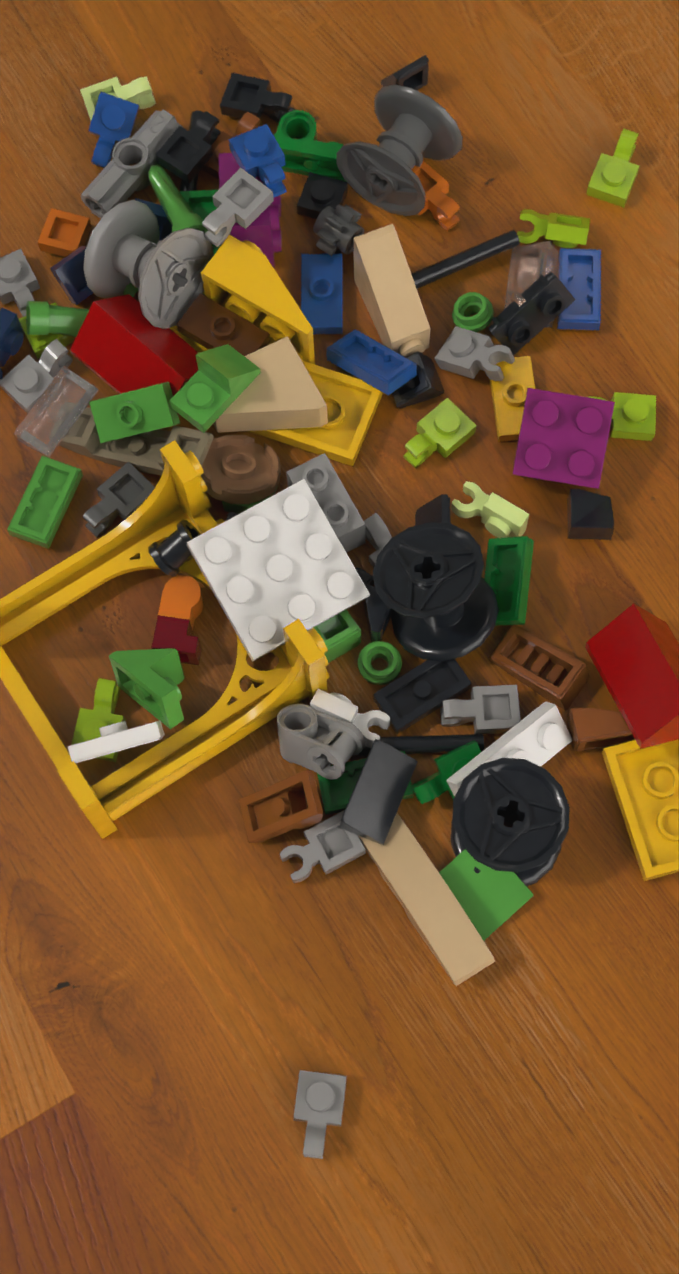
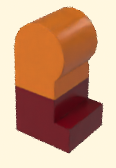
(175, 621)

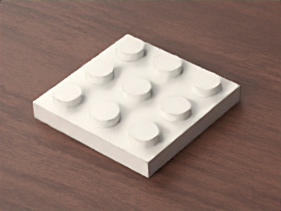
(277, 568)

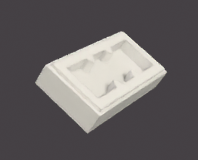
(114, 739)

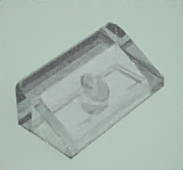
(525, 268)
(55, 412)

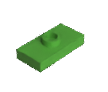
(134, 412)
(45, 502)

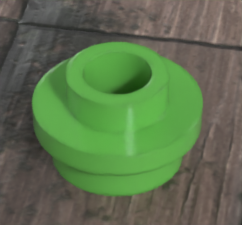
(470, 304)
(382, 650)

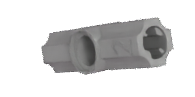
(118, 179)

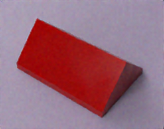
(130, 351)
(641, 671)

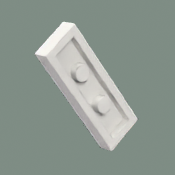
(533, 738)

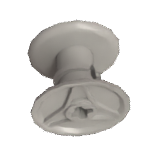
(129, 250)

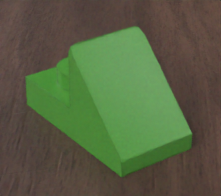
(215, 386)
(151, 681)

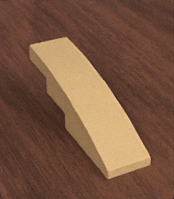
(429, 903)

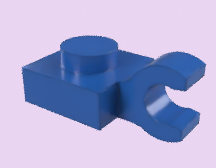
(112, 122)
(260, 156)

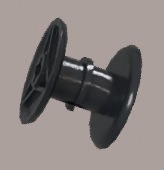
(436, 591)
(516, 794)

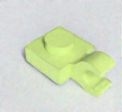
(137, 92)
(497, 514)

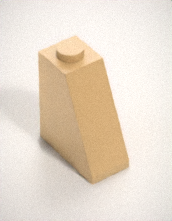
(390, 291)
(278, 397)

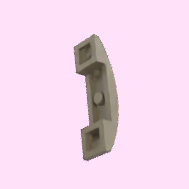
(139, 450)

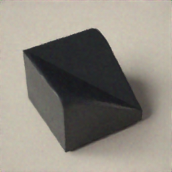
(589, 515)

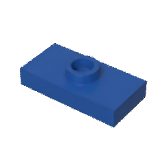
(581, 275)
(322, 292)
(371, 362)

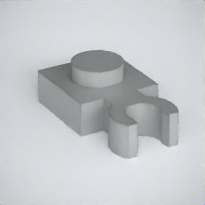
(469, 352)
(327, 846)

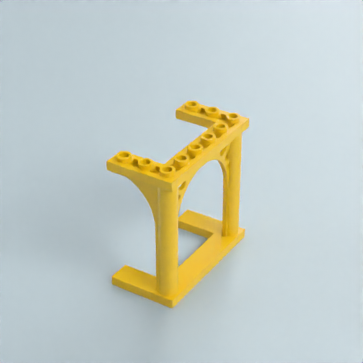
(297, 675)

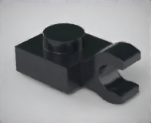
(254, 96)
(189, 150)

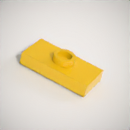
(510, 396)

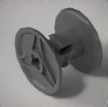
(413, 131)

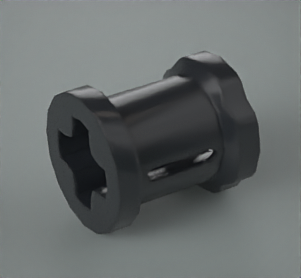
(173, 550)

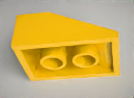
(250, 287)

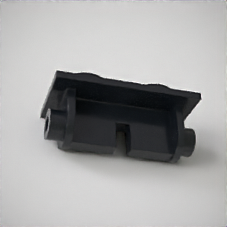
(542, 304)

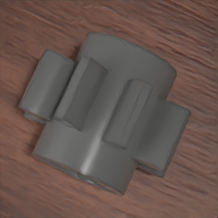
(337, 229)

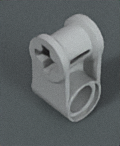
(314, 740)

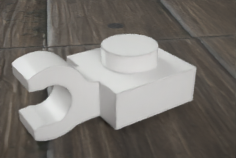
(343, 709)

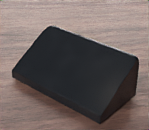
(378, 792)

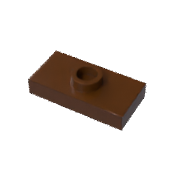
(217, 326)

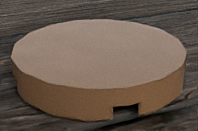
(240, 470)

